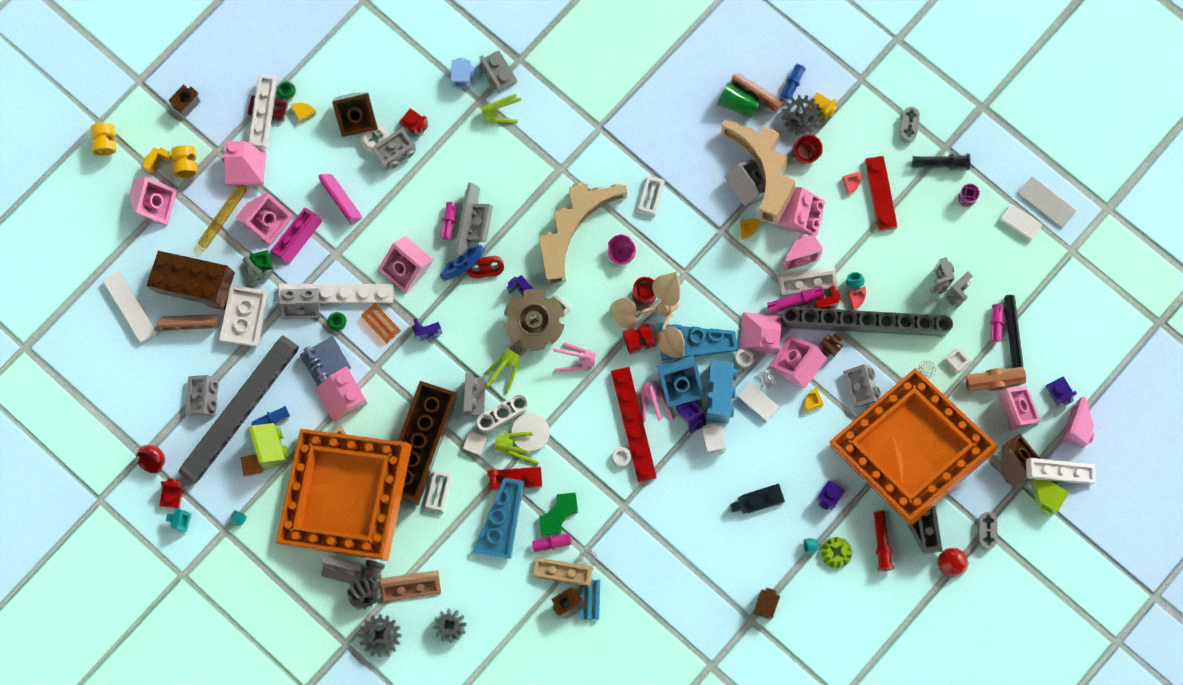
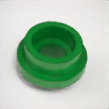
(286, 85)
(336, 315)

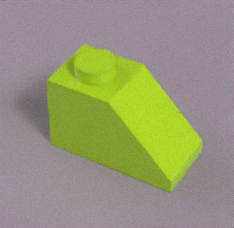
(1048, 495)

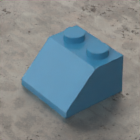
(680, 381)

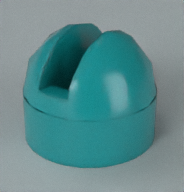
(237, 518)
(810, 545)

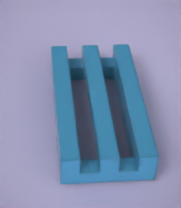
(590, 616)

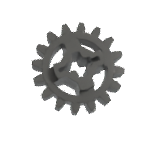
(792, 116)
(386, 629)

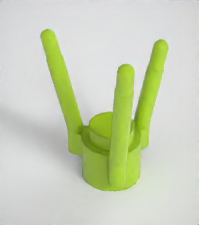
(490, 111)
(507, 358)
(505, 445)

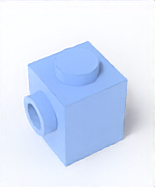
(462, 73)

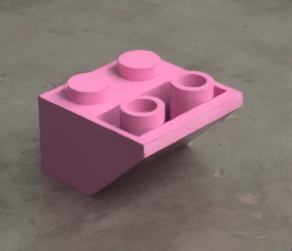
(803, 212)

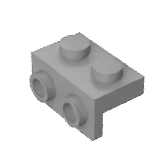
(944, 273)

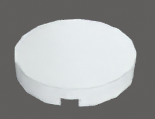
(531, 423)

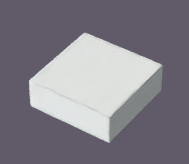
(957, 360)
(475, 443)

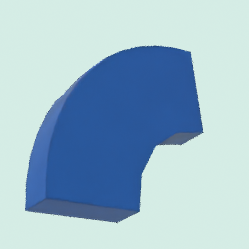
(462, 263)

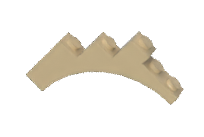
(772, 164)
(567, 221)

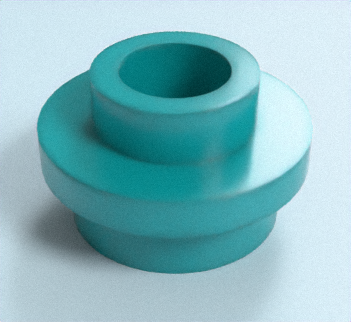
(855, 280)

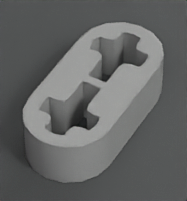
(905, 124)
(982, 530)

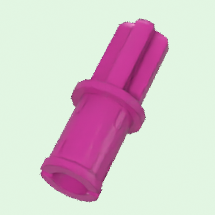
(448, 220)
(996, 323)
(551, 542)

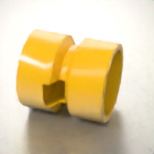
(103, 139)
(184, 161)

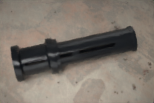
(951, 161)

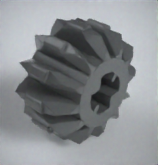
(364, 593)
(447, 632)

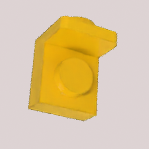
(826, 106)

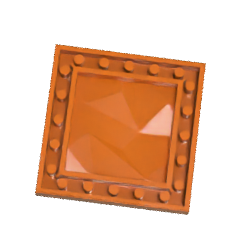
(913, 446)
(344, 494)

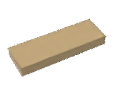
(562, 572)

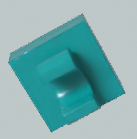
(179, 520)

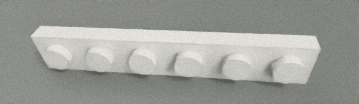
(348, 293)

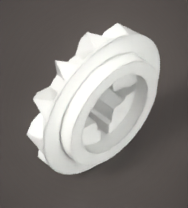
(366, 137)

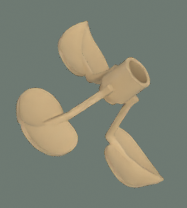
(667, 288)

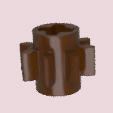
(831, 345)

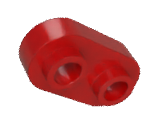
(485, 268)

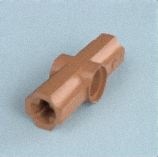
(995, 379)

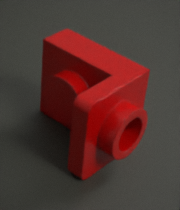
(414, 122)
(828, 303)
(171, 493)

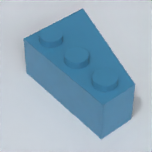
(720, 392)

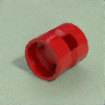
(643, 292)
(632, 339)

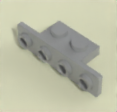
(474, 220)

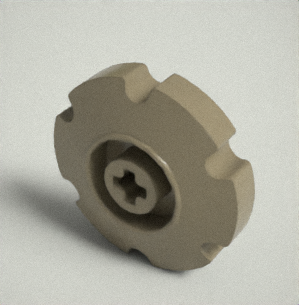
(532, 304)

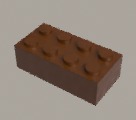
(190, 279)

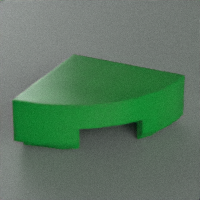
(262, 259)

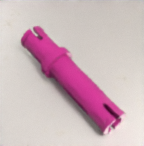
(796, 299)

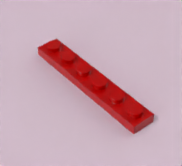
(633, 424)

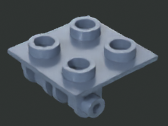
(324, 359)

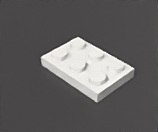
(244, 316)

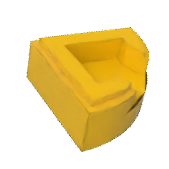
(303, 110)
(748, 228)
(813, 400)

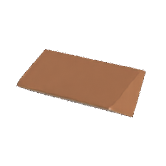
(756, 92)
(188, 322)
(410, 585)

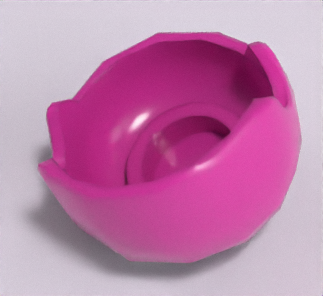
(621, 249)

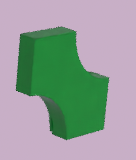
(552, 521)

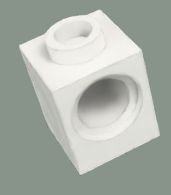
(713, 439)

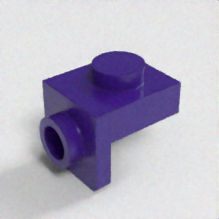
(428, 332)

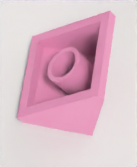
(1019, 407)

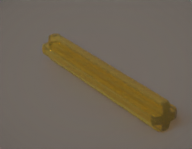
(222, 216)

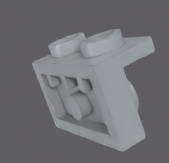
(497, 70)
(394, 149)
(955, 295)
(299, 303)
(862, 385)
(201, 395)
(474, 395)
(341, 569)

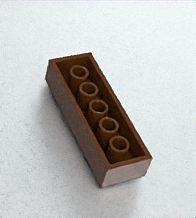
(425, 431)

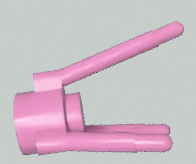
(587, 358)
(651, 392)

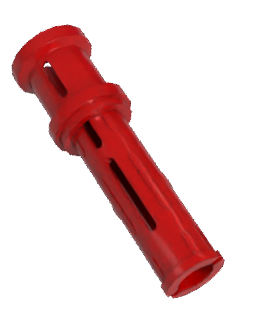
(883, 550)

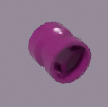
(968, 199)

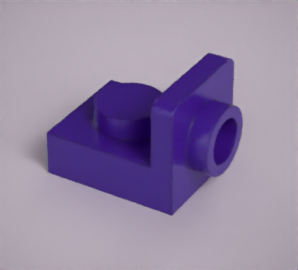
(519, 282)
(1061, 391)
(692, 415)
(829, 495)

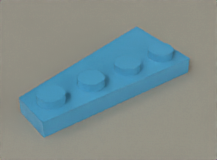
(703, 341)
(500, 528)

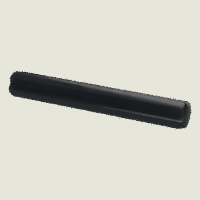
(1013, 331)

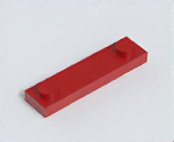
(881, 193)

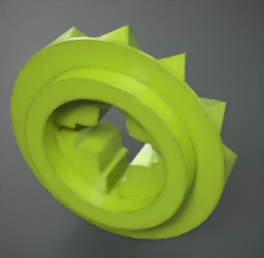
(827, 553)

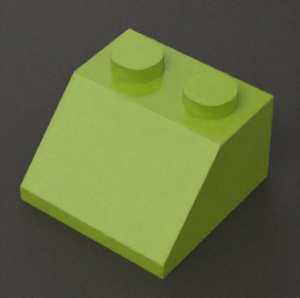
(268, 445)

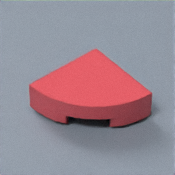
(851, 182)
(856, 297)

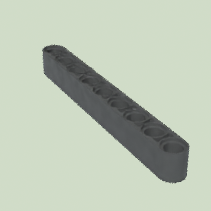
(875, 318)
(238, 409)

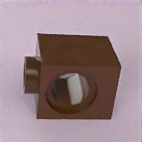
(184, 108)
(766, 603)
(575, 605)

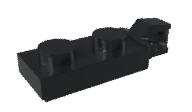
(759, 500)

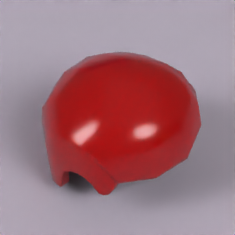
(807, 149)
(150, 458)
(952, 562)

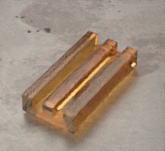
(391, 335)

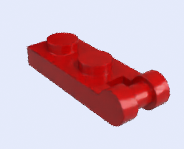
(531, 476)

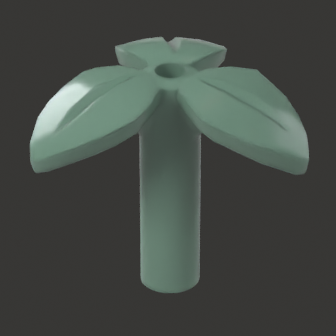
(255, 273)

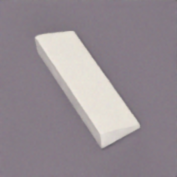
(1047, 201)
(796, 281)

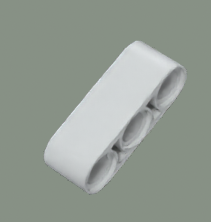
(497, 422)

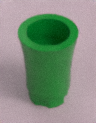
(737, 101)

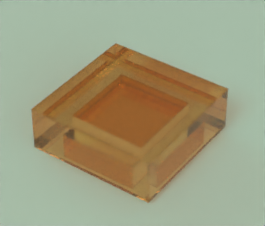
(251, 465)

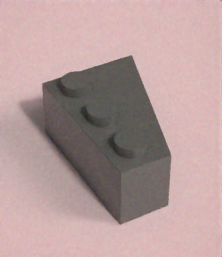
(927, 532)

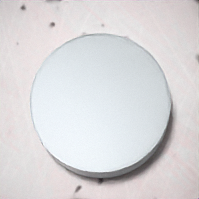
(744, 358)
(621, 457)

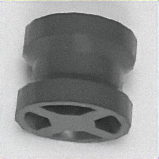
(373, 569)

